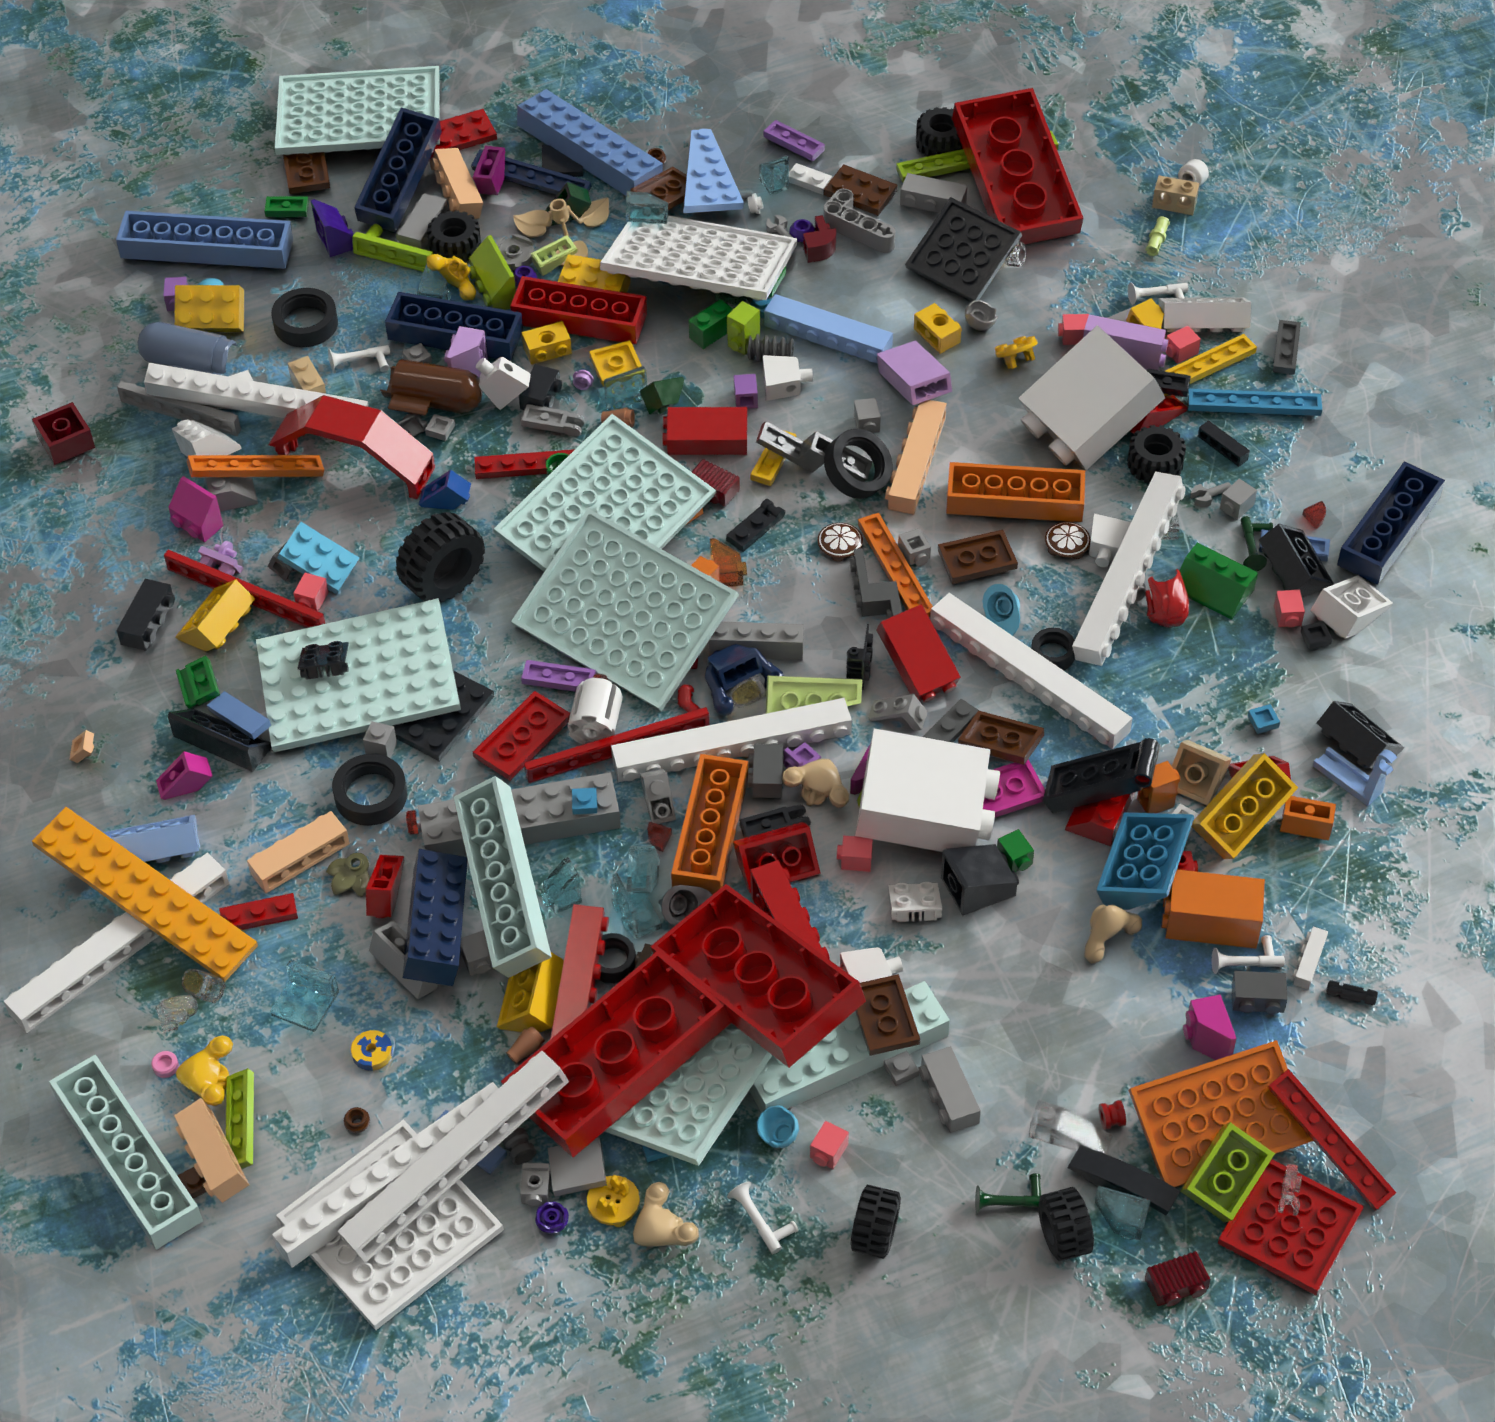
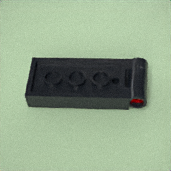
(1101, 776)

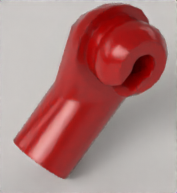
(684, 698)

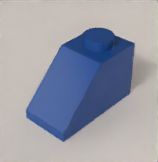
(445, 492)

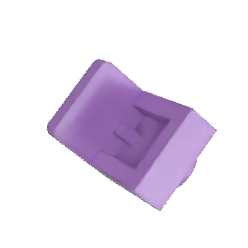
(799, 756)

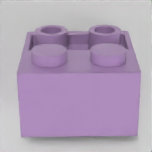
(466, 349)

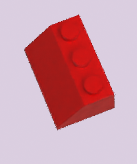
(1099, 819)
(789, 845)

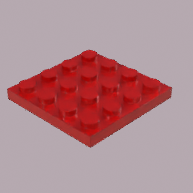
(1286, 1244)

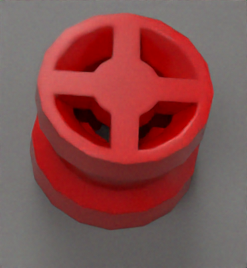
(1112, 1114)

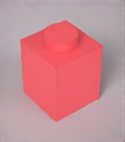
(1072, 328)
(1183, 344)
(311, 591)
(1289, 608)
(855, 853)
(829, 1145)

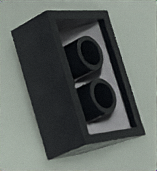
(1295, 560)
(1356, 733)

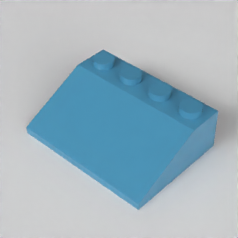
(1143, 858)

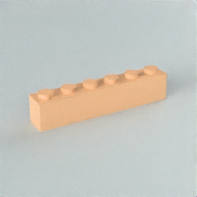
(916, 456)

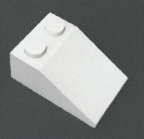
(1350, 606)

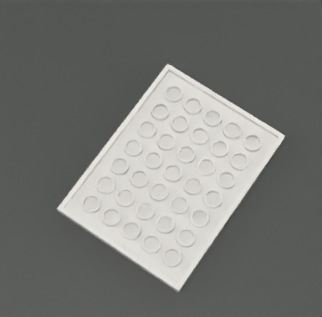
(701, 256)

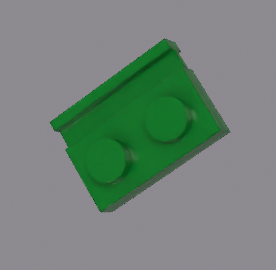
(198, 682)

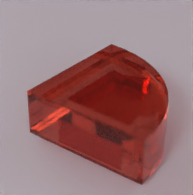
(1315, 514)
(412, 823)
(658, 835)

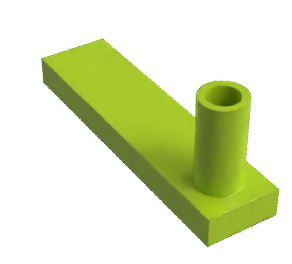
(389, 251)

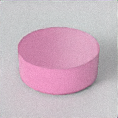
(165, 1064)

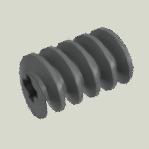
(772, 348)

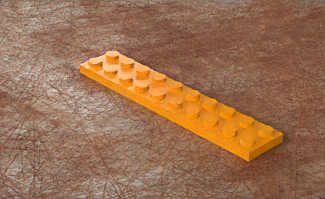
(145, 894)

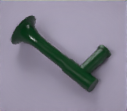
(1254, 560)
(983, 1199)

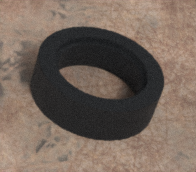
(299, 299)
(874, 448)
(365, 765)

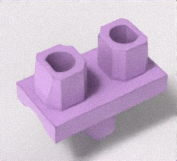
(222, 558)

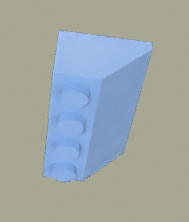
(160, 839)

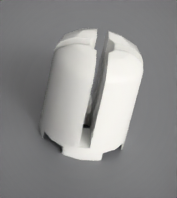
(594, 710)

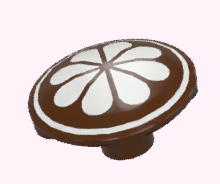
(839, 540)
(1067, 540)

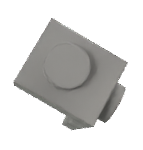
(901, 706)

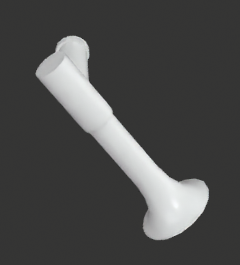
(1135, 293)
(378, 352)
(1269, 960)
(771, 1239)

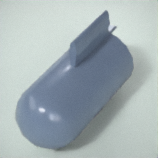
(184, 347)

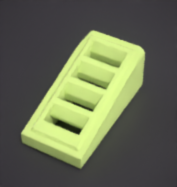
(556, 259)

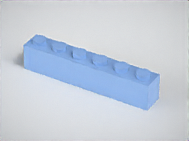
(826, 328)

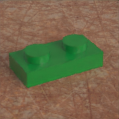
(286, 206)

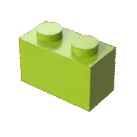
(742, 323)

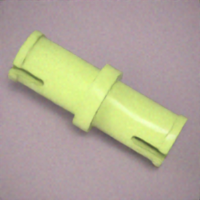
(1157, 236)

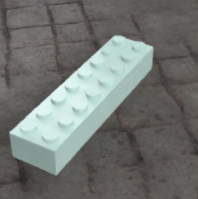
(502, 877)
(843, 1056)
(126, 1152)

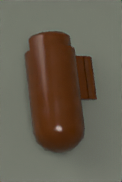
(422, 386)

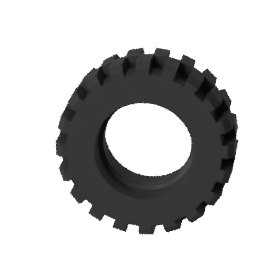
(440, 557)

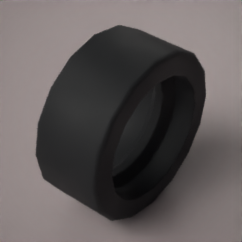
(1057, 636)
(618, 941)

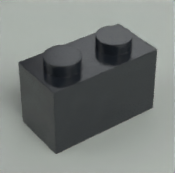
(542, 387)

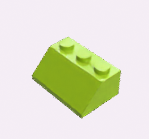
(492, 275)

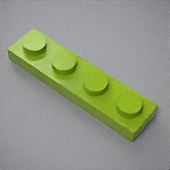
(240, 1115)

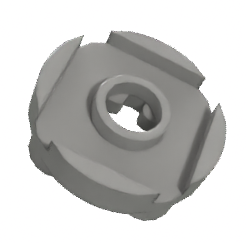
(517, 243)

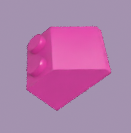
(195, 510)
(1210, 1027)

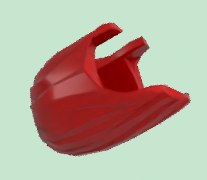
(1169, 601)

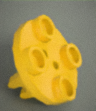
(1010, 351)
(607, 1210)

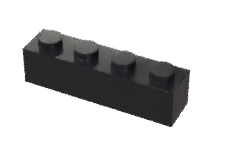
(1223, 443)

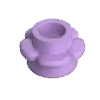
(582, 379)

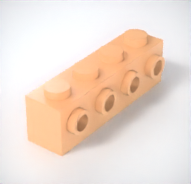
(456, 181)
(298, 852)
(211, 1151)

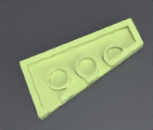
(794, 692)

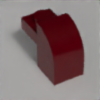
(821, 243)

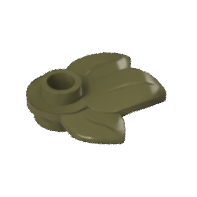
(348, 876)

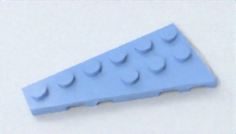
(708, 177)

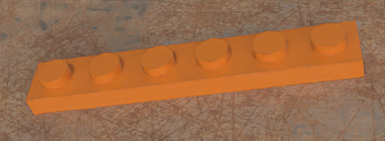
(255, 466)
(893, 562)

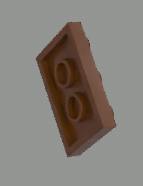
(306, 172)
(666, 185)
(868, 191)
(977, 556)
(1003, 736)
(886, 1016)

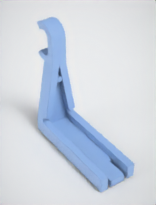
(1354, 780)

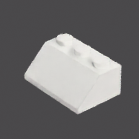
(201, 439)

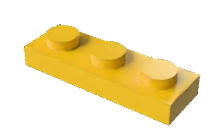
(768, 466)

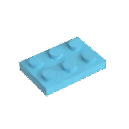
(318, 555)

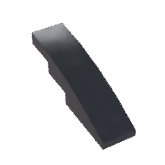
(1123, 1177)

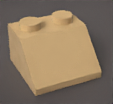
(1199, 771)

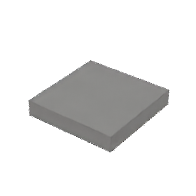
(578, 1172)

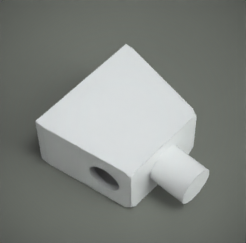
(783, 376)
(502, 380)
(1106, 538)
(869, 964)

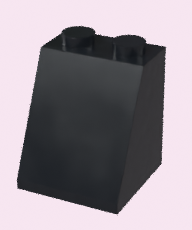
(977, 877)

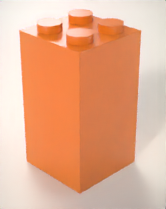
(1214, 909)

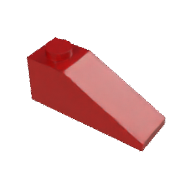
(1162, 413)
(384, 886)

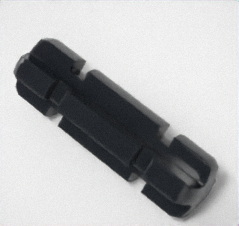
(1352, 992)

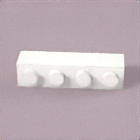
(1310, 958)

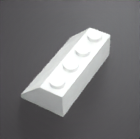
(1206, 313)

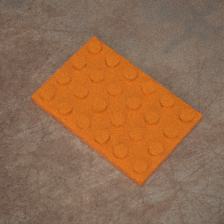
(1191, 1106)

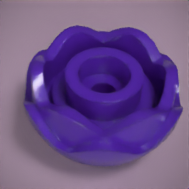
(799, 227)
(523, 271)
(549, 1210)

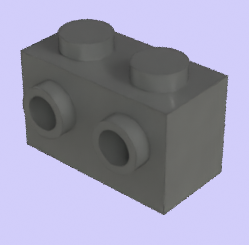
(767, 771)
(1259, 992)

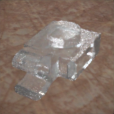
(1291, 1184)

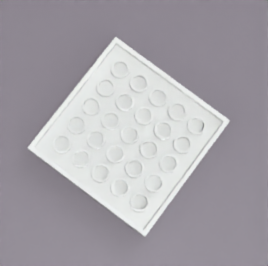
(416, 1256)

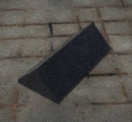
(218, 738)

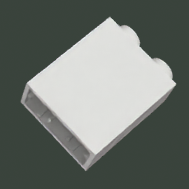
(1090, 399)
(926, 792)

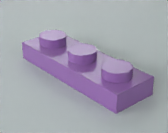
(794, 140)
(554, 675)

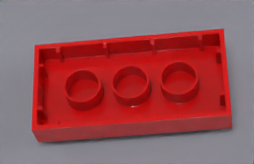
(1017, 165)
(762, 973)
(625, 1049)

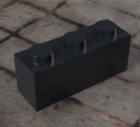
(145, 614)

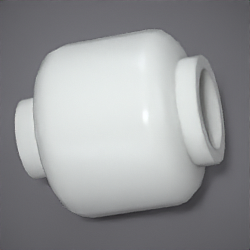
(1194, 171)

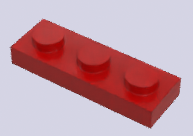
(261, 912)

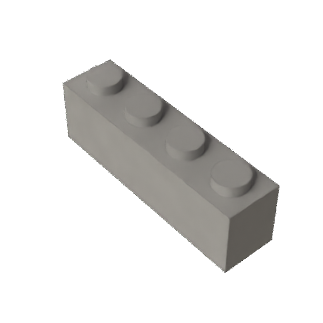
(771, 639)

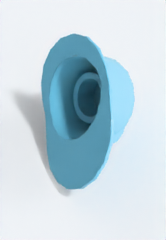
(1002, 607)

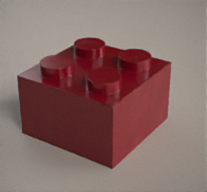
(63, 433)

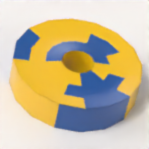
(371, 1040)

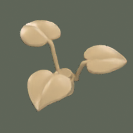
(536, 222)

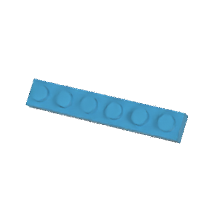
(1254, 402)

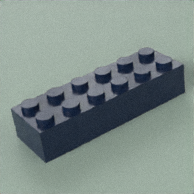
(398, 169)
(435, 320)
(1390, 522)
(435, 918)

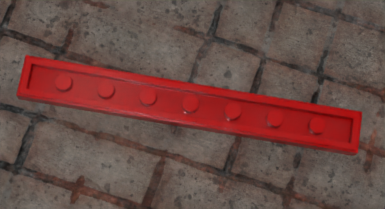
(263, 599)
(601, 749)

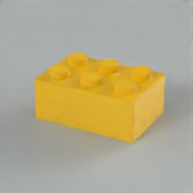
(587, 272)
(210, 307)

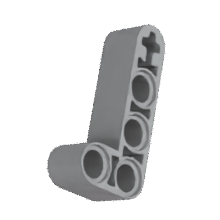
(857, 225)

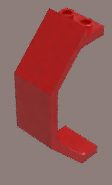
(362, 428)

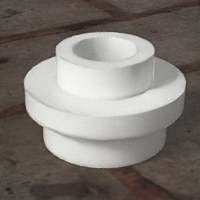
(755, 203)

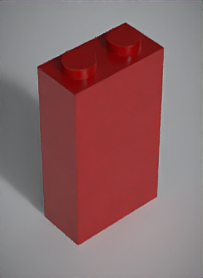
(705, 431)
(918, 653)

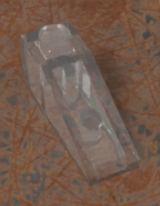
(1065, 1129)

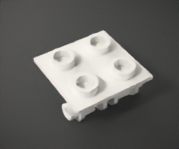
(915, 898)

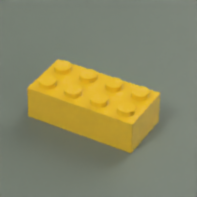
(1244, 806)

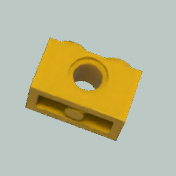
(937, 328)
(546, 342)

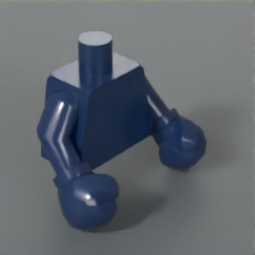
(731, 667)

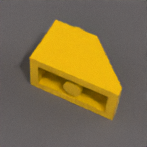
(1146, 314)

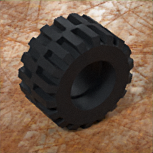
(937, 132)
(454, 235)
(1162, 442)
(875, 1221)
(1066, 1224)

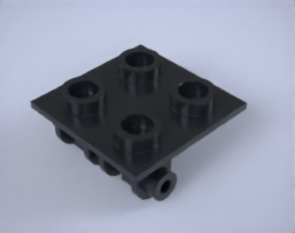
(328, 655)
(859, 660)

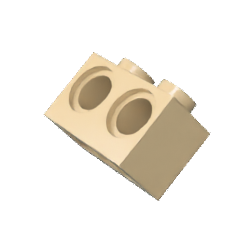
(1175, 195)

